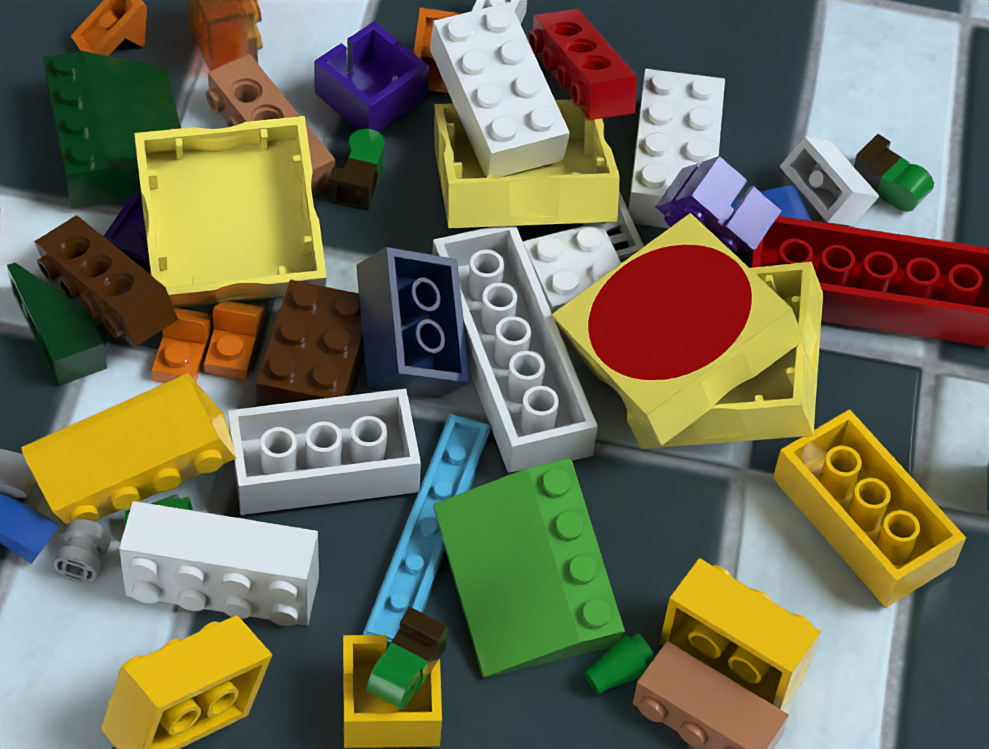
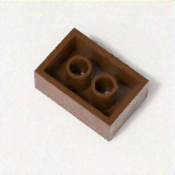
(313, 346)

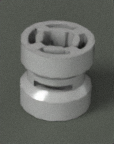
(81, 553)

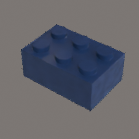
(412, 323)

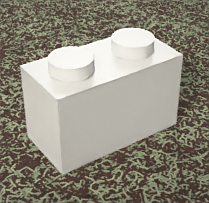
(829, 181)

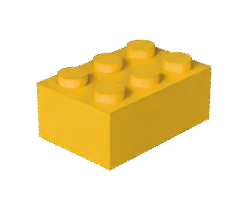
(740, 633)
(187, 688)

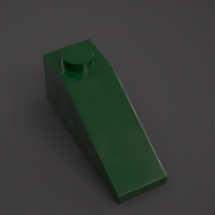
(60, 327)

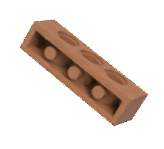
(247, 94)

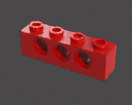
(584, 64)

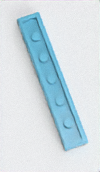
(421, 543)

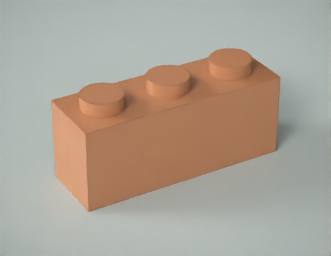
(705, 704)

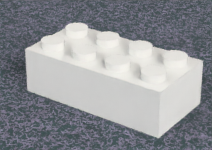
(499, 90)
(674, 130)
(324, 451)
(220, 563)

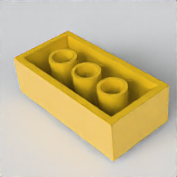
(868, 508)

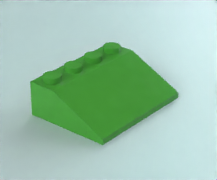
(528, 570)

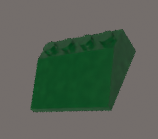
(95, 113)

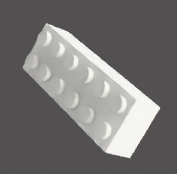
(517, 352)

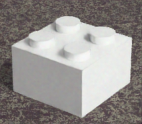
(571, 261)

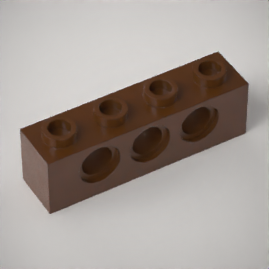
(105, 281)

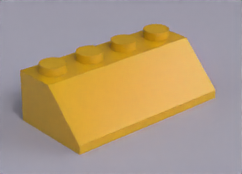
(131, 451)

